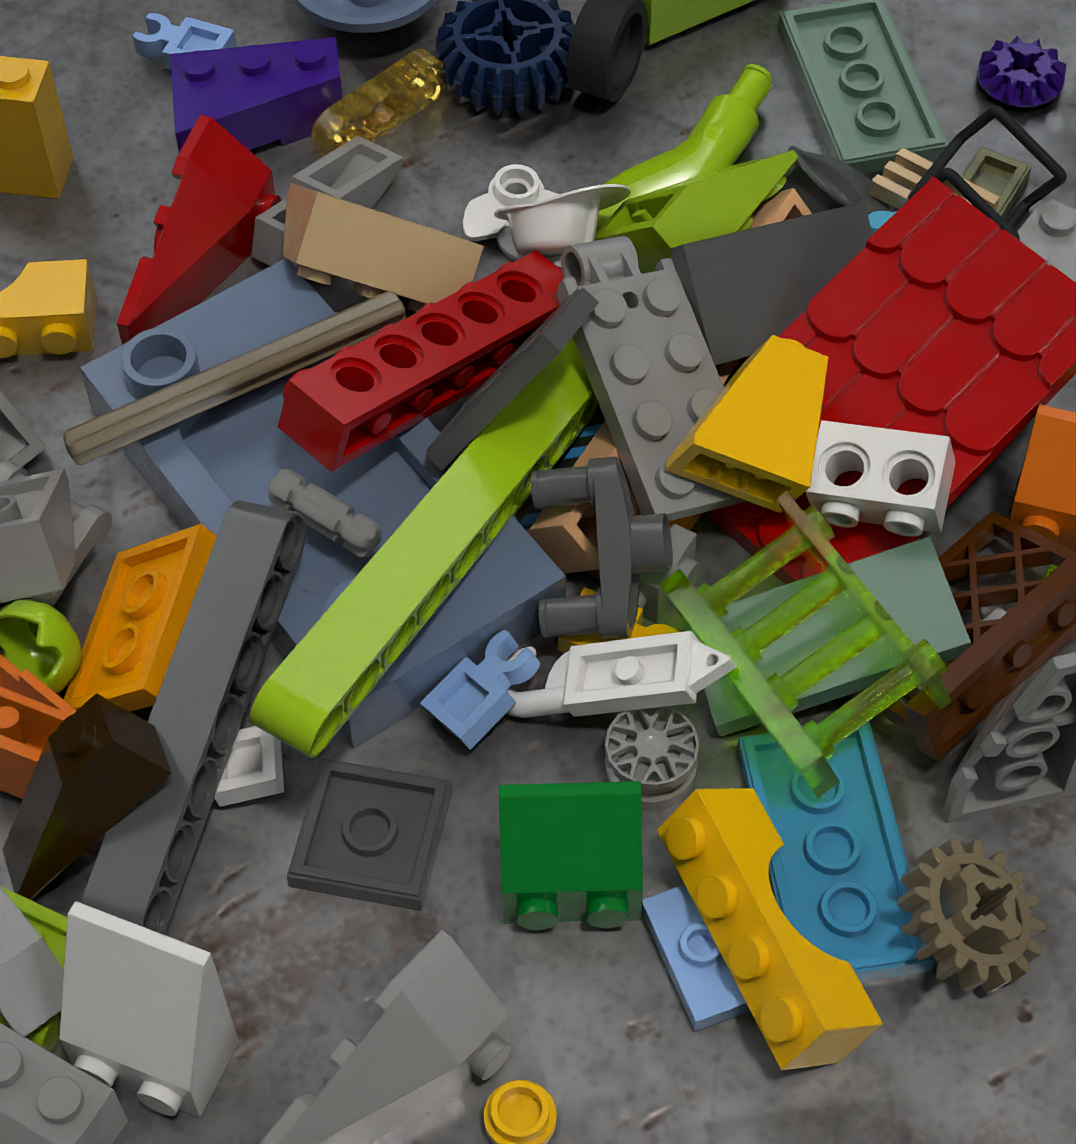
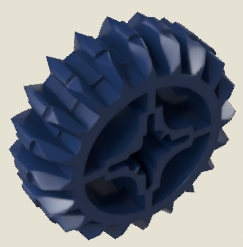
(505, 53)

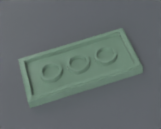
(861, 83)
(907, 585)

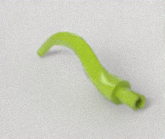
(712, 144)

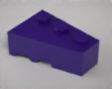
(257, 89)

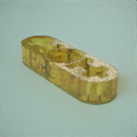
(406, 90)

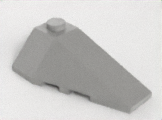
(1022, 748)
(425, 1049)

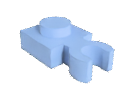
(188, 37)
(477, 696)

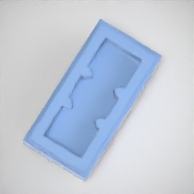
(692, 958)

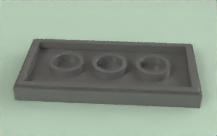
(765, 276)

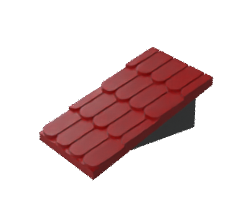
(929, 334)

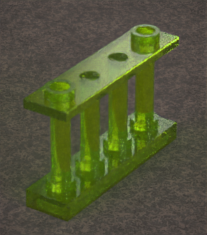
(774, 697)

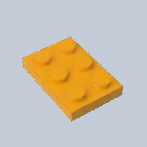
(141, 619)

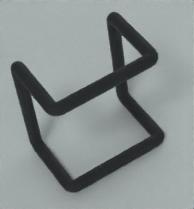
(943, 174)

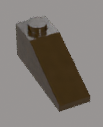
(82, 785)

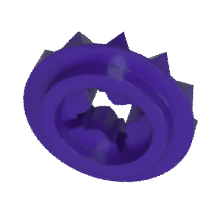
(1019, 86)

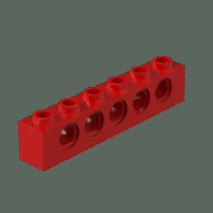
(418, 363)

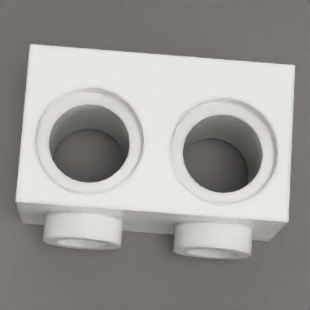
(886, 462)

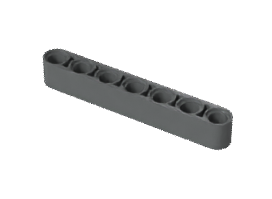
(200, 712)

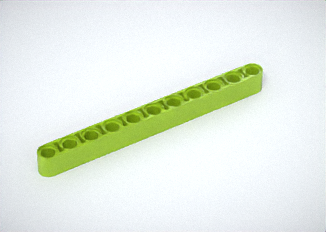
(423, 560)

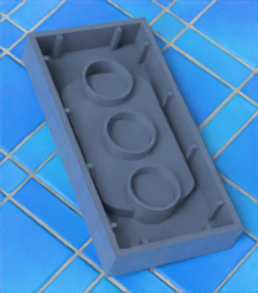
(238, 449)

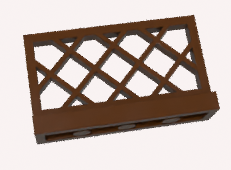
(1003, 648)

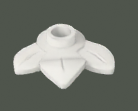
(509, 187)

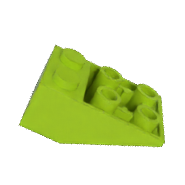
(696, 208)

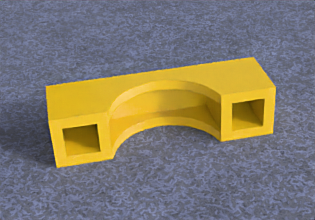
(49, 310)
(798, 994)

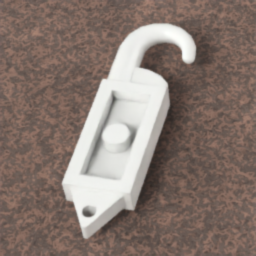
(624, 676)

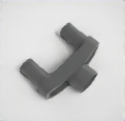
(626, 549)

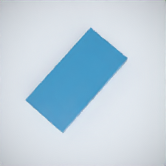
(838, 856)

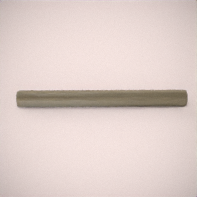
(231, 378)

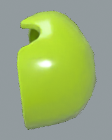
(40, 640)

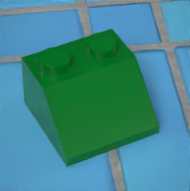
(571, 853)

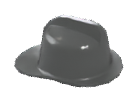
(829, 183)

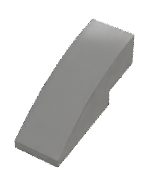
(352, 172)

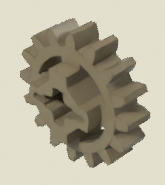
(992, 943)

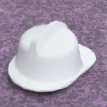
(559, 220)

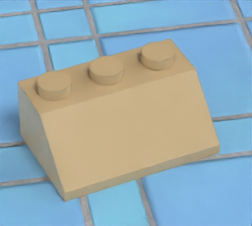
(374, 249)

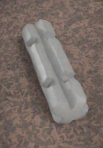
(325, 512)

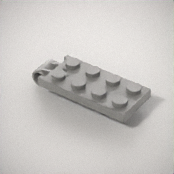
(644, 369)

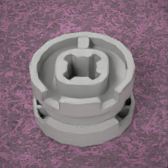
(653, 754)

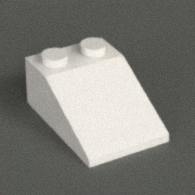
(143, 1012)

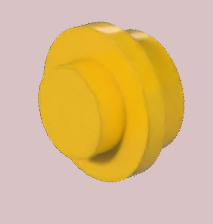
(520, 1114)

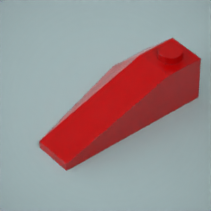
(203, 231)

